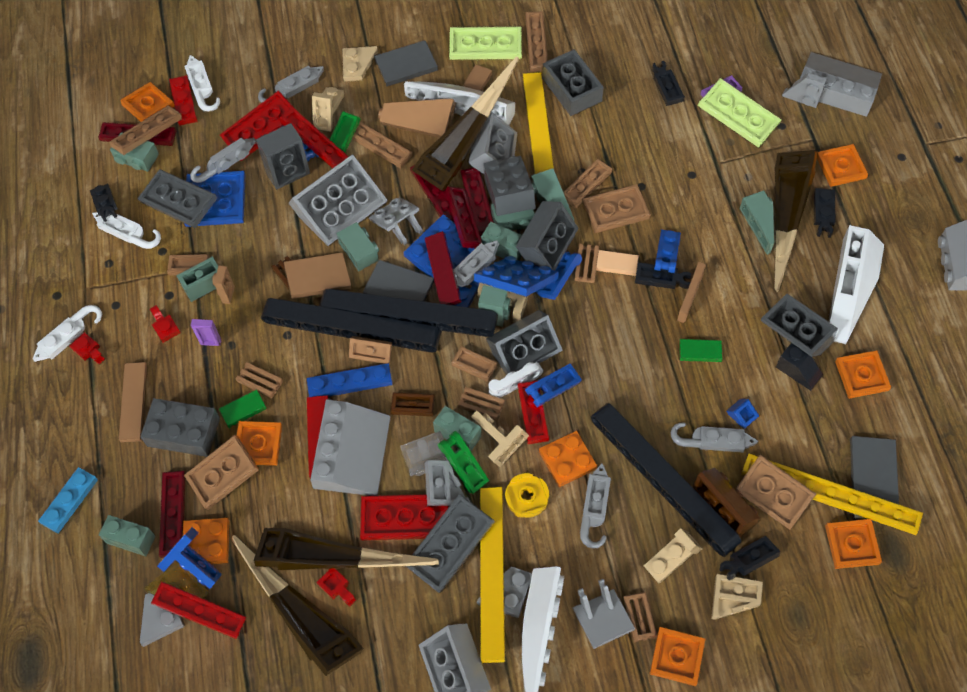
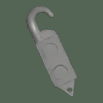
(296, 82)
(224, 159)
(474, 262)
(715, 439)
(595, 505)

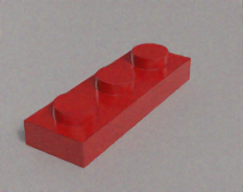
(183, 99)
(533, 417)

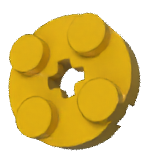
(531, 484)

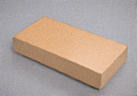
(617, 263)

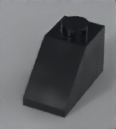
(799, 366)

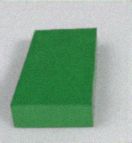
(344, 130)
(700, 350)
(242, 408)

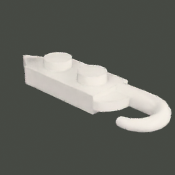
(200, 83)
(126, 230)
(64, 334)

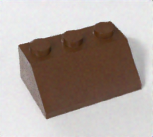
(726, 500)

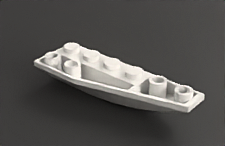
(463, 97)
(855, 279)
(537, 628)

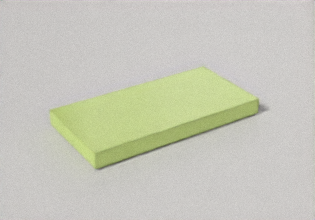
(485, 43)
(739, 112)

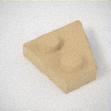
(357, 61)
(735, 596)

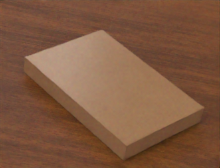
(616, 208)
(316, 274)
(221, 472)
(775, 492)

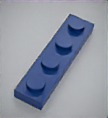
(350, 381)

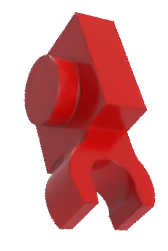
(165, 326)
(87, 347)
(335, 585)

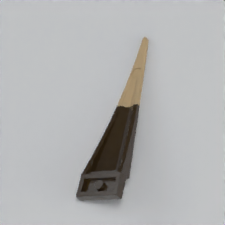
(449, 152)
(792, 186)
(300, 551)
(317, 633)

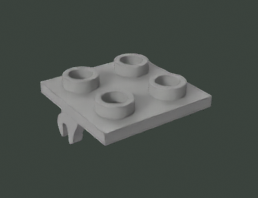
(393, 214)
(602, 617)

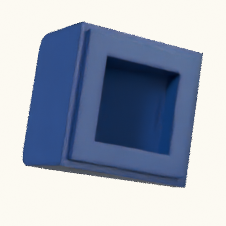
(743, 412)

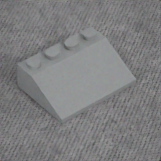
(846, 84)
(338, 200)
(350, 449)

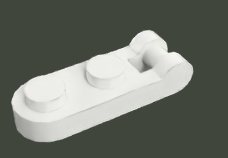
(510, 383)

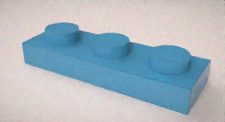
(68, 500)

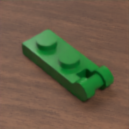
(463, 462)

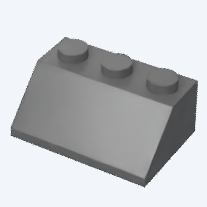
(494, 142)
(954, 255)
(454, 661)

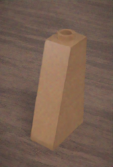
(421, 117)

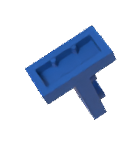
(191, 560)

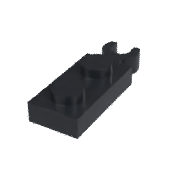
(667, 84)
(104, 201)
(824, 210)
(648, 276)
(750, 558)

